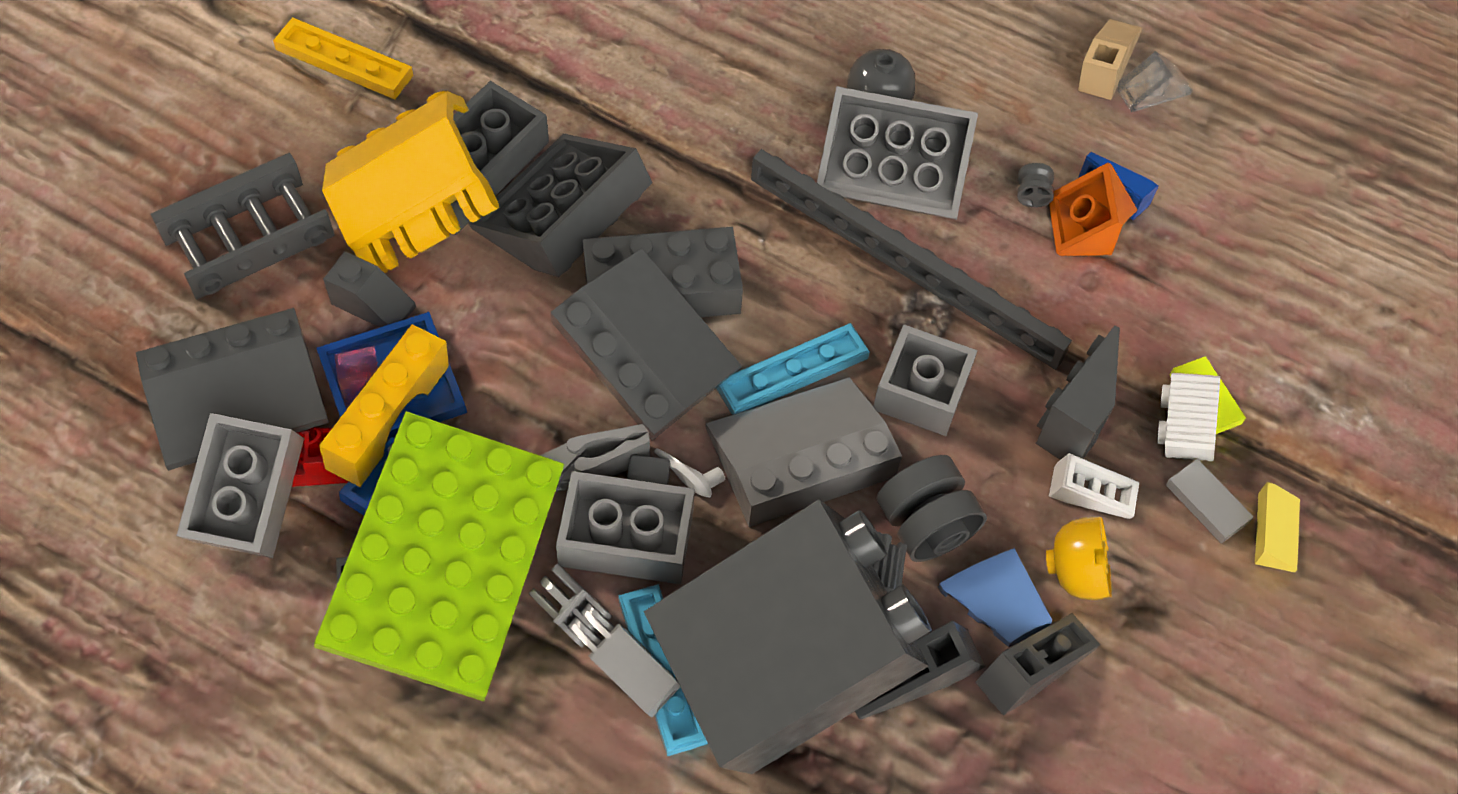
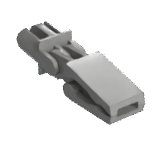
(600, 452)
(618, 653)

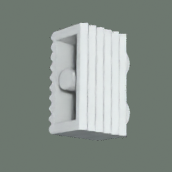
(1191, 416)

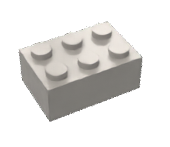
(240, 485)
(625, 527)

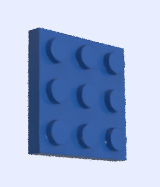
(439, 405)

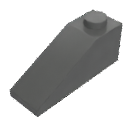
(950, 659)
(1036, 663)

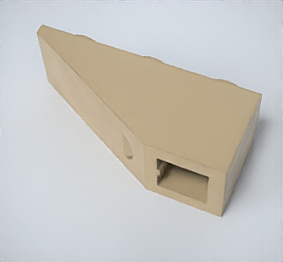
(1108, 58)

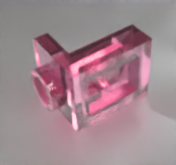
(354, 371)

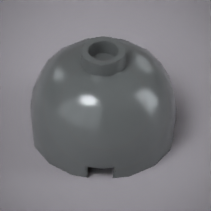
(883, 73)

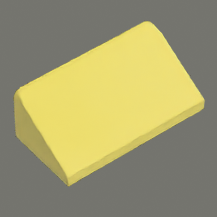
(1277, 528)

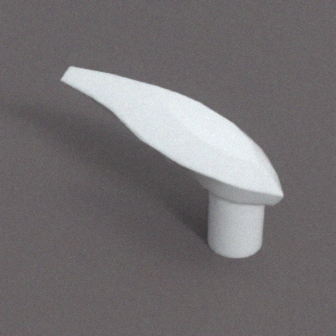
(692, 477)

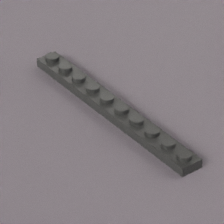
(911, 260)

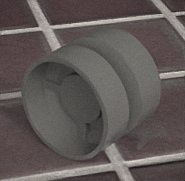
(931, 508)

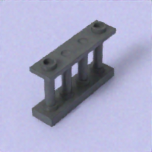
(233, 197)

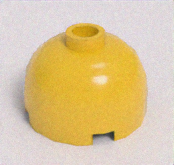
(1082, 559)

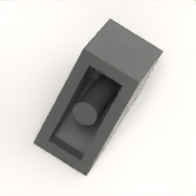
(366, 292)

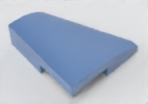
(1000, 596)

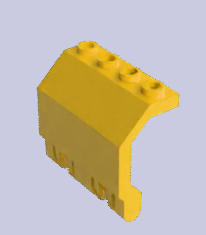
(405, 184)

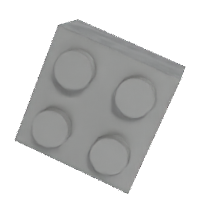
(924, 380)

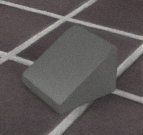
(649, 469)

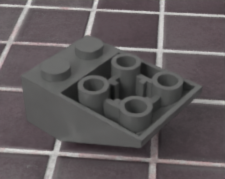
(1084, 405)

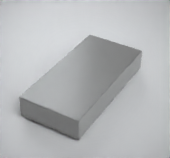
(1209, 501)

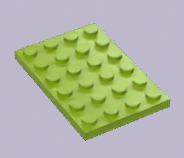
(441, 557)

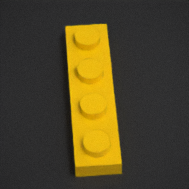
(343, 58)

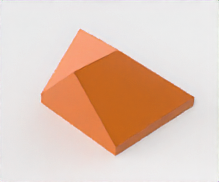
(1090, 213)

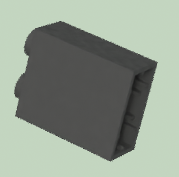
(789, 636)

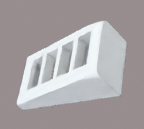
(1075, 493)

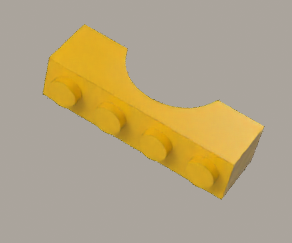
(362, 431)

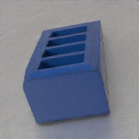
(1138, 187)

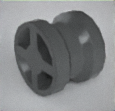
(1035, 185)

